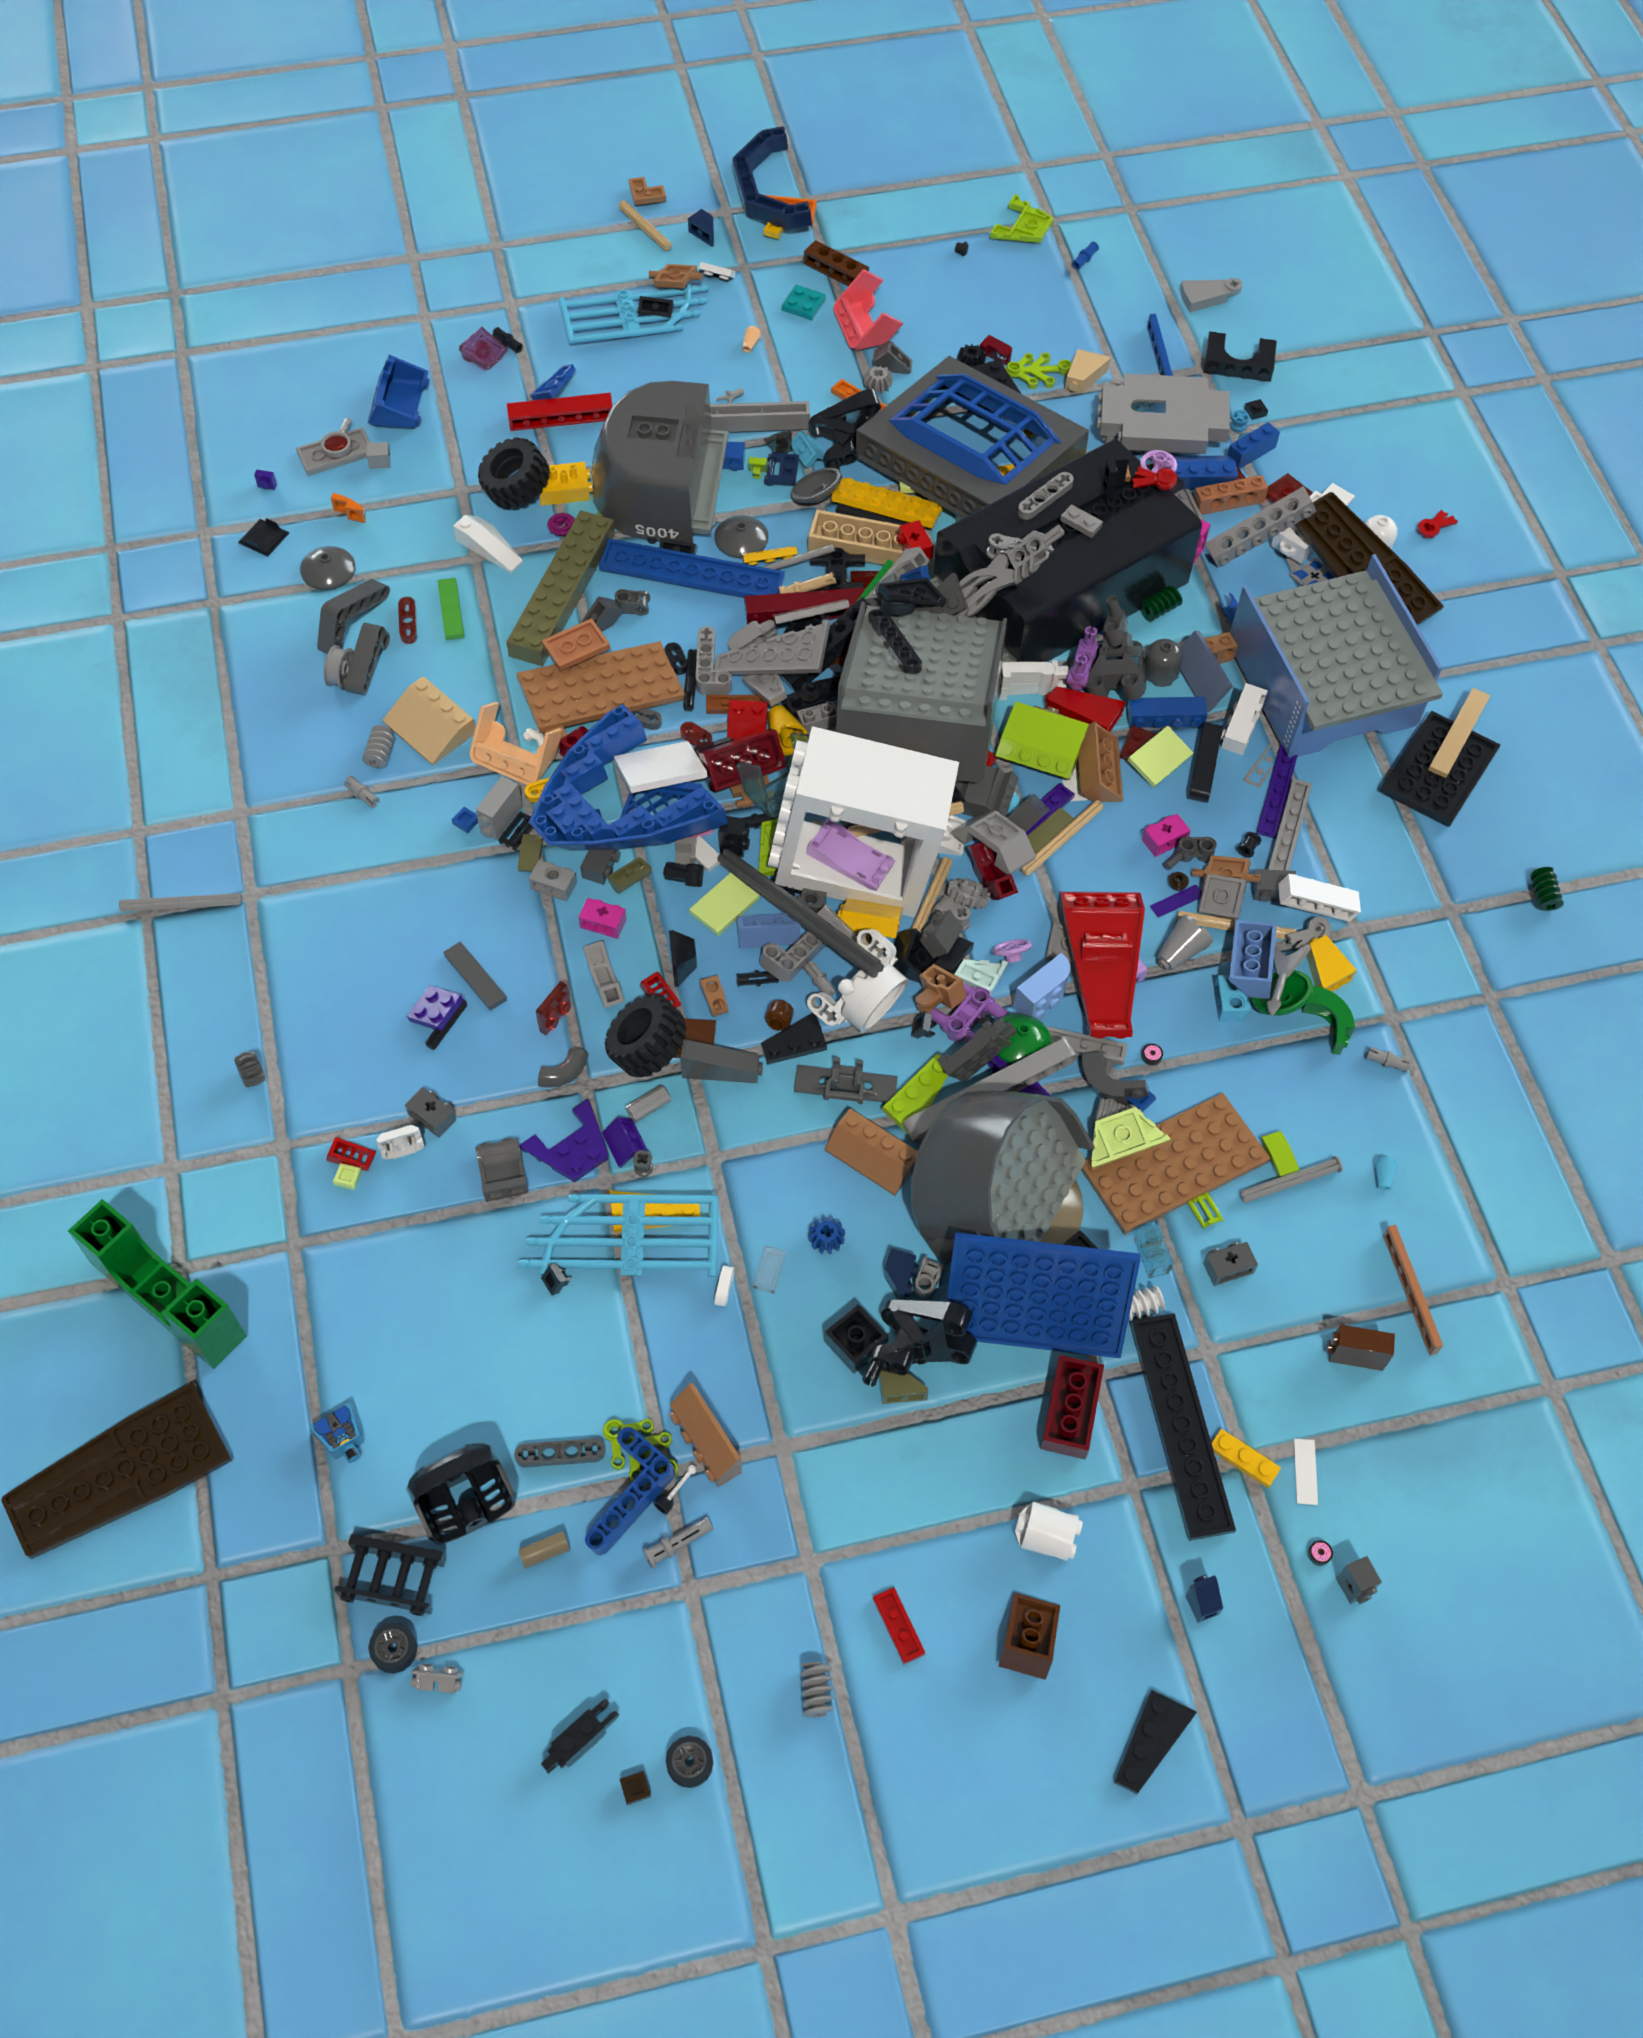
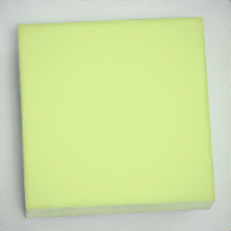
(347, 1176)

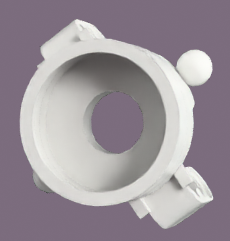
(864, 998)

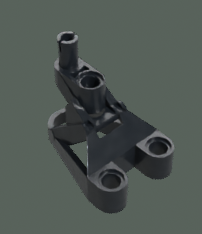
(842, 432)
(945, 1340)

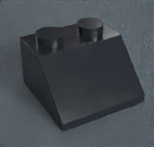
(912, 955)

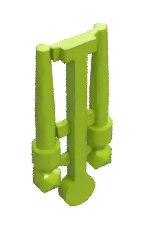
(1211, 1220)

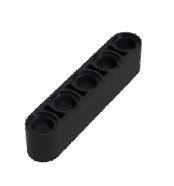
(1205, 762)

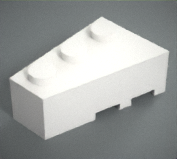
(1244, 719)

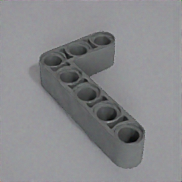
(344, 607)

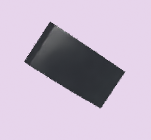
(953, 959)

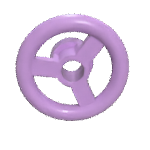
(1159, 459)
(1012, 949)

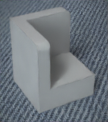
(378, 455)
(685, 850)

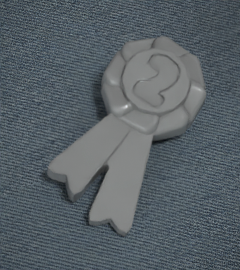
(1315, 928)

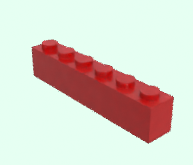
(559, 411)

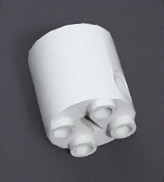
(1048, 1531)

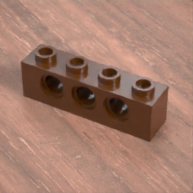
(832, 263)

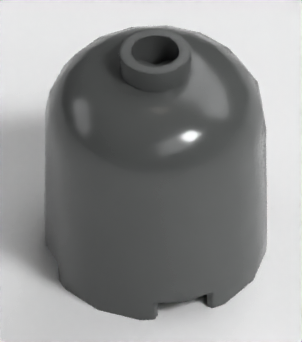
(1163, 662)

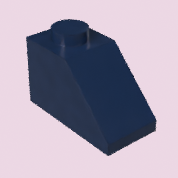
(702, 226)

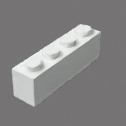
(1319, 897)

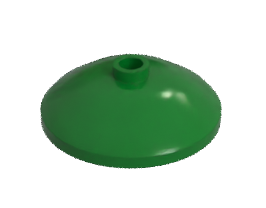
(1295, 994)
(1032, 1039)

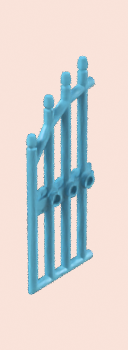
(627, 313)
(632, 1239)

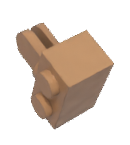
(939, 988)

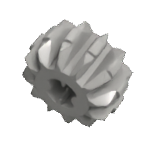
(878, 379)

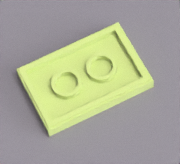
(1160, 756)
(724, 904)

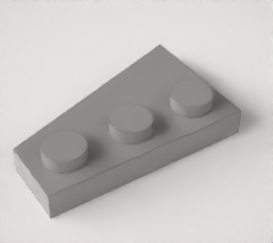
(766, 687)

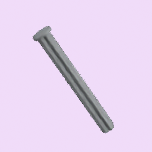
(1291, 1180)

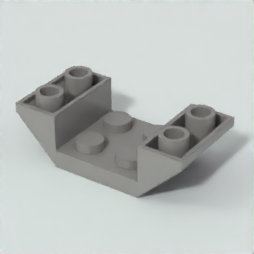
(819, 716)
(1002, 837)

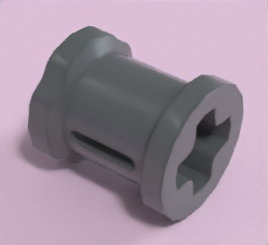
(643, 1163)

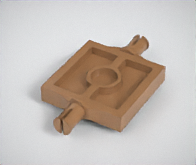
(675, 276)
(1228, 867)

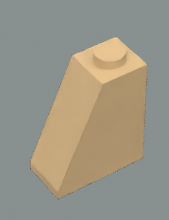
(1086, 370)

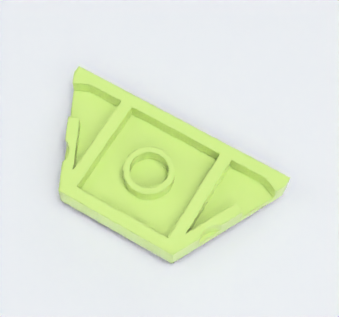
(1124, 1136)

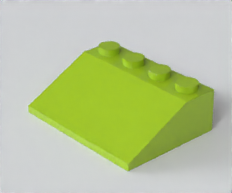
(1042, 740)

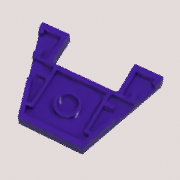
(578, 1152)

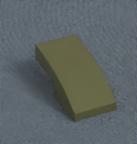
(529, 852)

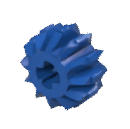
(819, 1239)

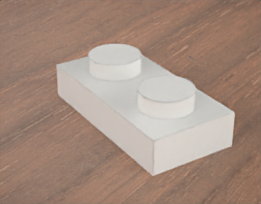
(711, 269)

